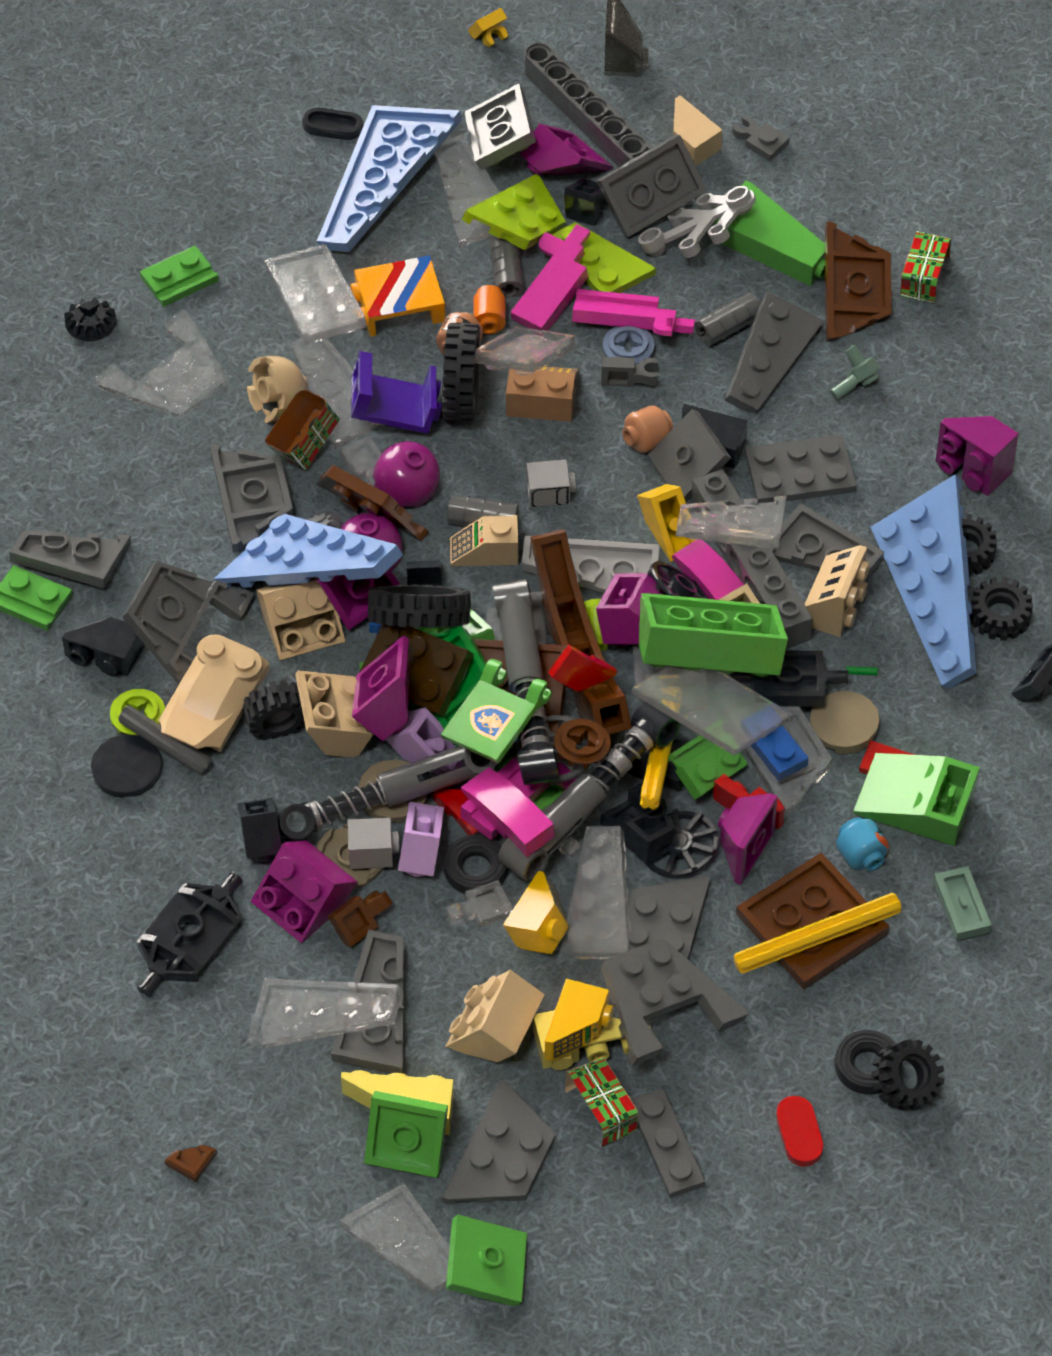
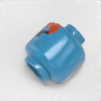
(862, 844)

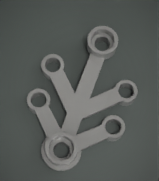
(734, 203)

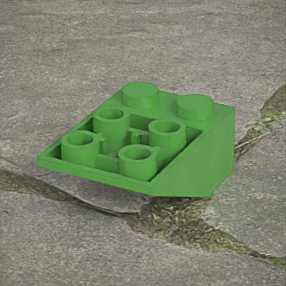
(919, 794)

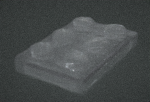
(524, 350)

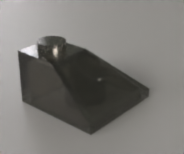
(623, 43)

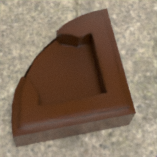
(191, 1161)

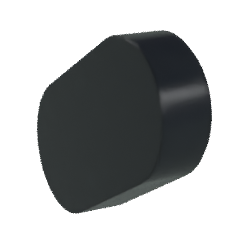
(332, 123)

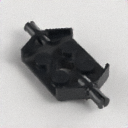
(183, 955)

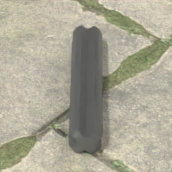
(152, 733)

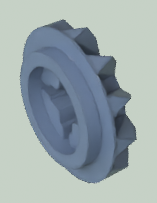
(617, 337)

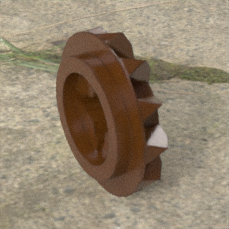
(573, 733)

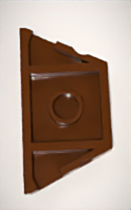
(854, 283)
(359, 494)

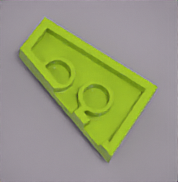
(609, 265)

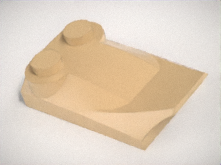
(213, 692)

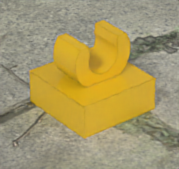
(489, 24)

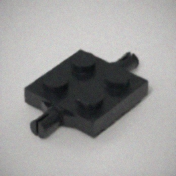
(800, 681)

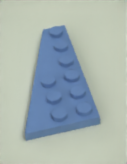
(930, 567)

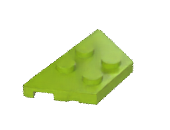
(519, 213)

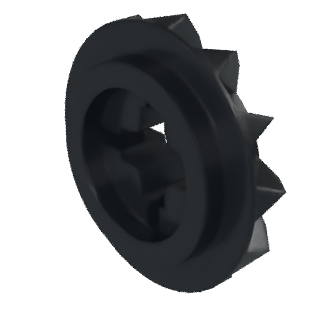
(90, 329)

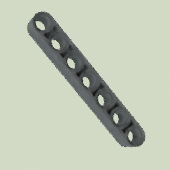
(583, 105)

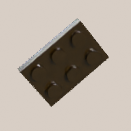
(434, 665)

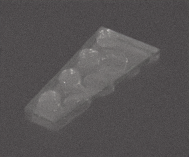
(311, 1010)

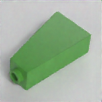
(777, 240)

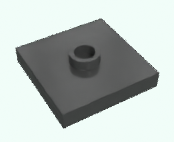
(688, 453)

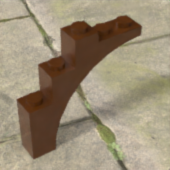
(569, 624)

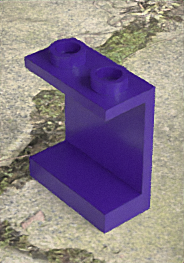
(393, 400)

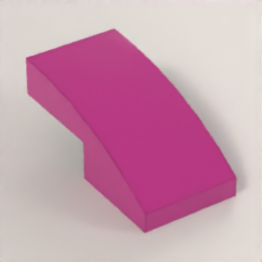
(707, 569)

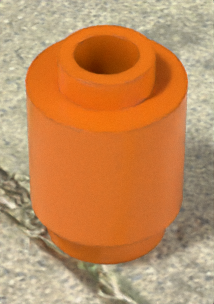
(490, 308)

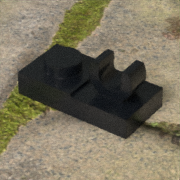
(1037, 679)

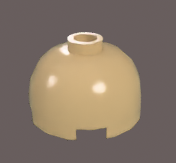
(274, 381)

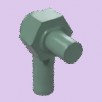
(863, 371)

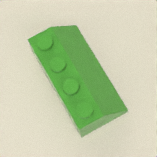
(711, 635)

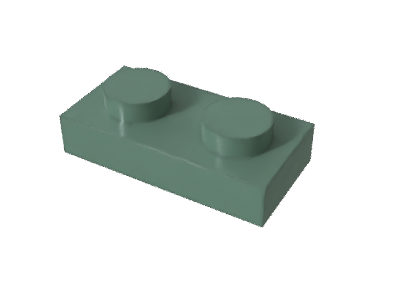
(962, 903)

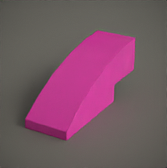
(509, 811)

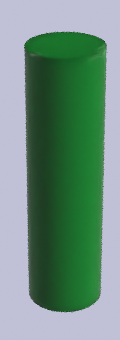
(862, 670)

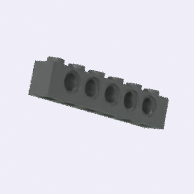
(757, 565)

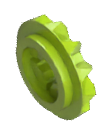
(139, 700)

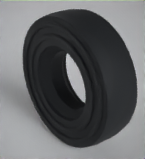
(470, 846)
(846, 1052)

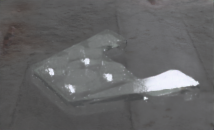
(177, 383)

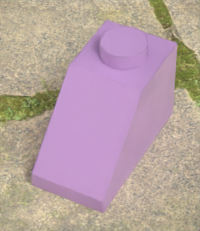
(422, 739)
(421, 839)

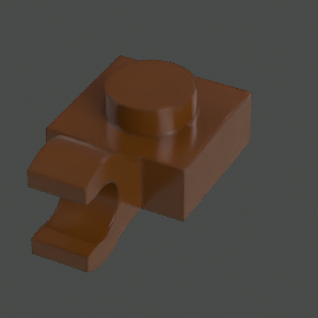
(356, 916)

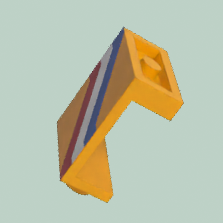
(398, 291)

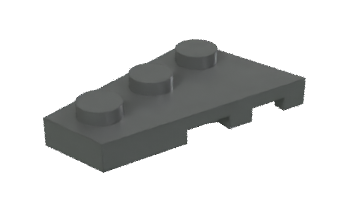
(810, 537)
(78, 559)

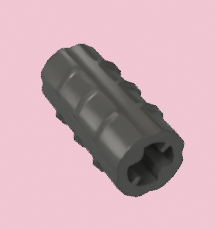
(506, 267)
(727, 319)
(466, 509)

